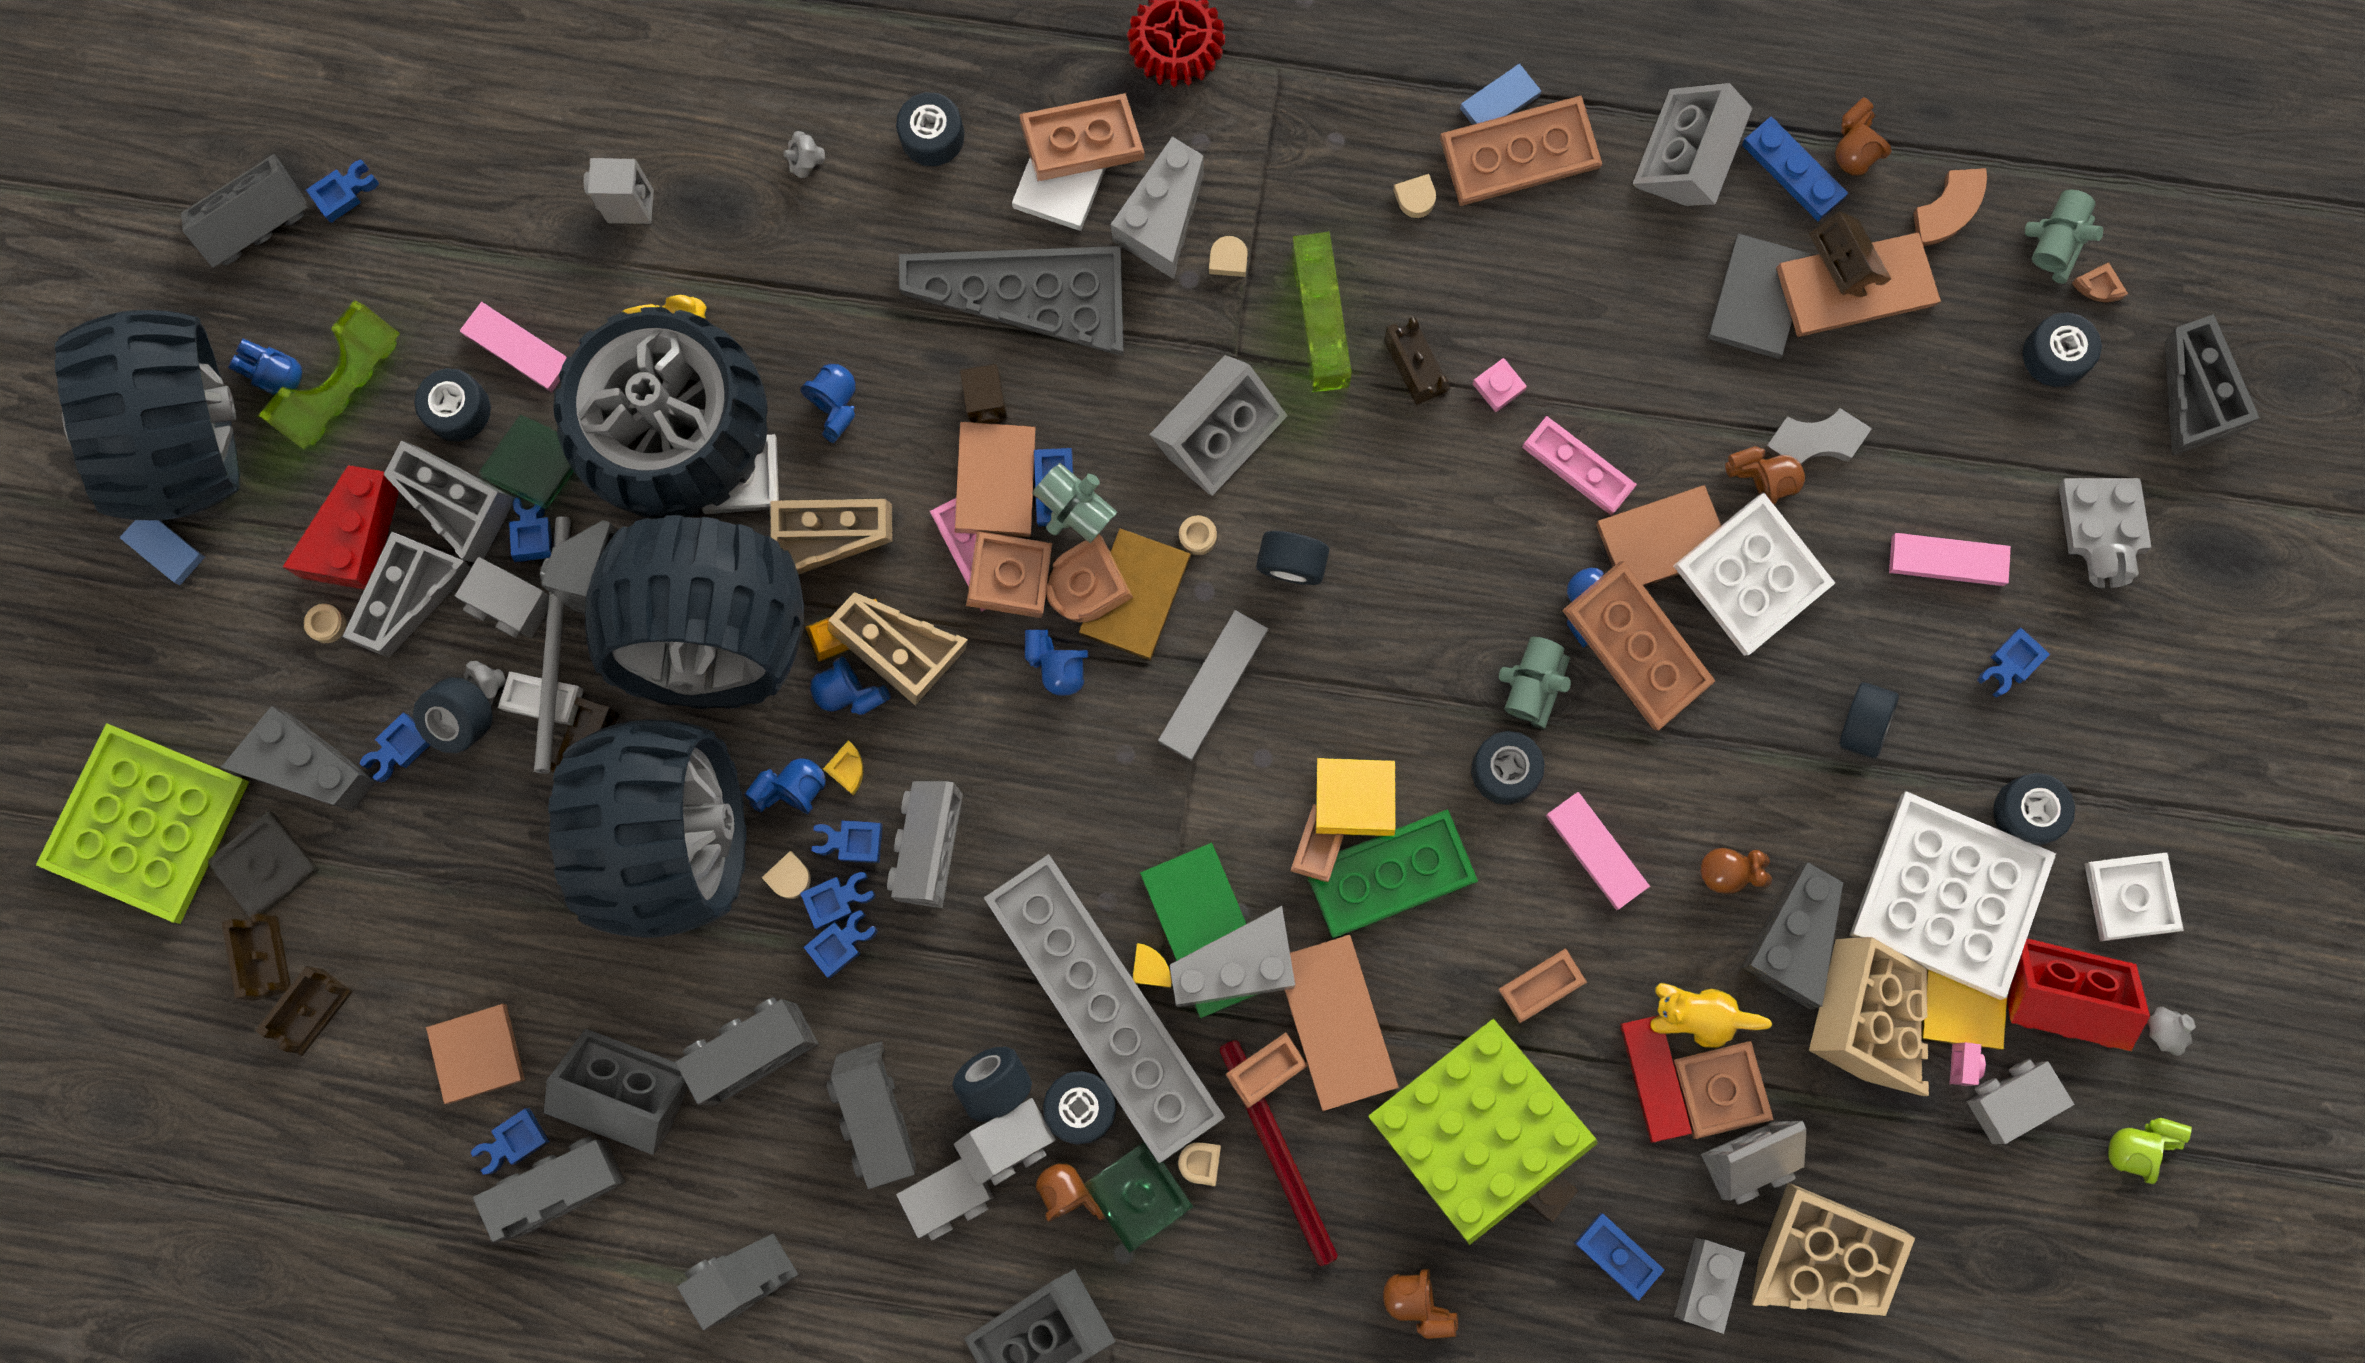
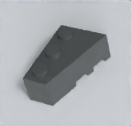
(731, 1284)

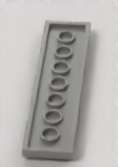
(1104, 1008)

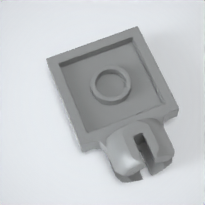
(2106, 526)

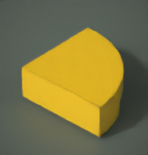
(846, 768)
(1151, 968)

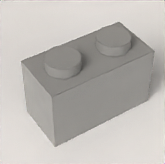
(619, 190)
(503, 597)
(2019, 1101)
(1005, 1142)
(942, 1199)
(1709, 1285)

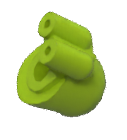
(2142, 1151)

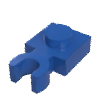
(337, 193)
(531, 535)
(2015, 660)
(399, 744)
(855, 842)
(832, 901)
(835, 947)
(515, 1140)

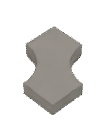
(1833, 437)

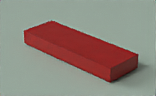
(1655, 1080)

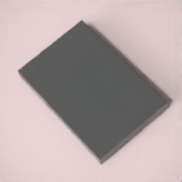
(1751, 299)

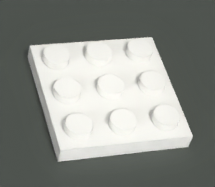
(1754, 574)

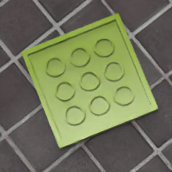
(142, 823)
(1482, 1131)

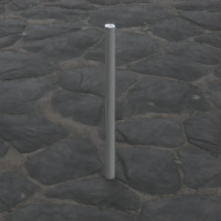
(550, 666)

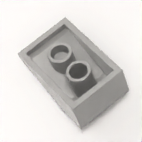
(1757, 1159)

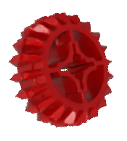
(1149, 32)

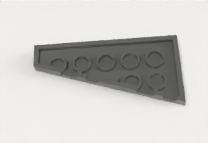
(1046, 291)

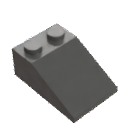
(1046, 1327)

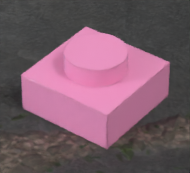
(1499, 385)
(1966, 1064)

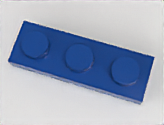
(1794, 168)

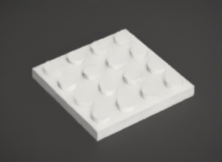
(1954, 894)

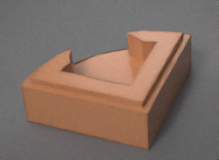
(2101, 285)

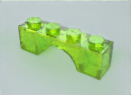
(1322, 312)
(361, 343)

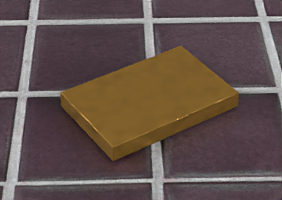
(1153, 577)

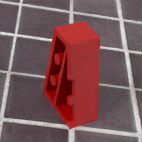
(347, 531)

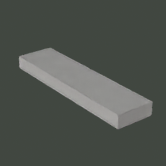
(1213, 685)

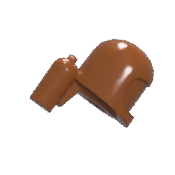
(1860, 143)
(1773, 476)
(1730, 871)
(1064, 1192)
(1412, 1300)

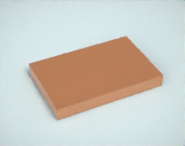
(1081, 137)
(995, 479)
(1659, 533)

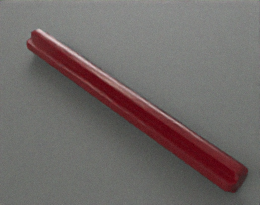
(1285, 1167)

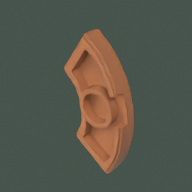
(1954, 207)

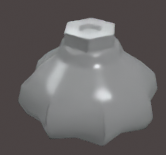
(803, 154)
(485, 679)
(2171, 1030)

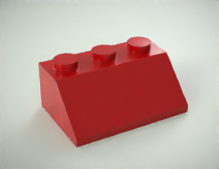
(2078, 995)

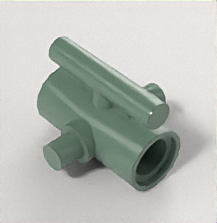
(2064, 234)
(1073, 503)
(1536, 681)

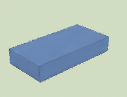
(1501, 97)
(163, 548)

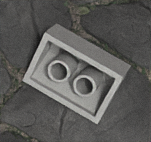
(1693, 144)
(1219, 424)
(925, 843)

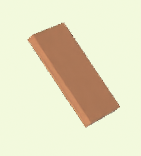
(1520, 150)
(1819, 305)
(1639, 645)
(1338, 1025)

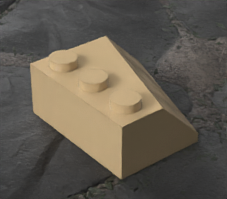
(1874, 1015)
(1829, 1257)

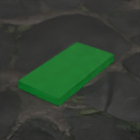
(1393, 874)
(1194, 907)

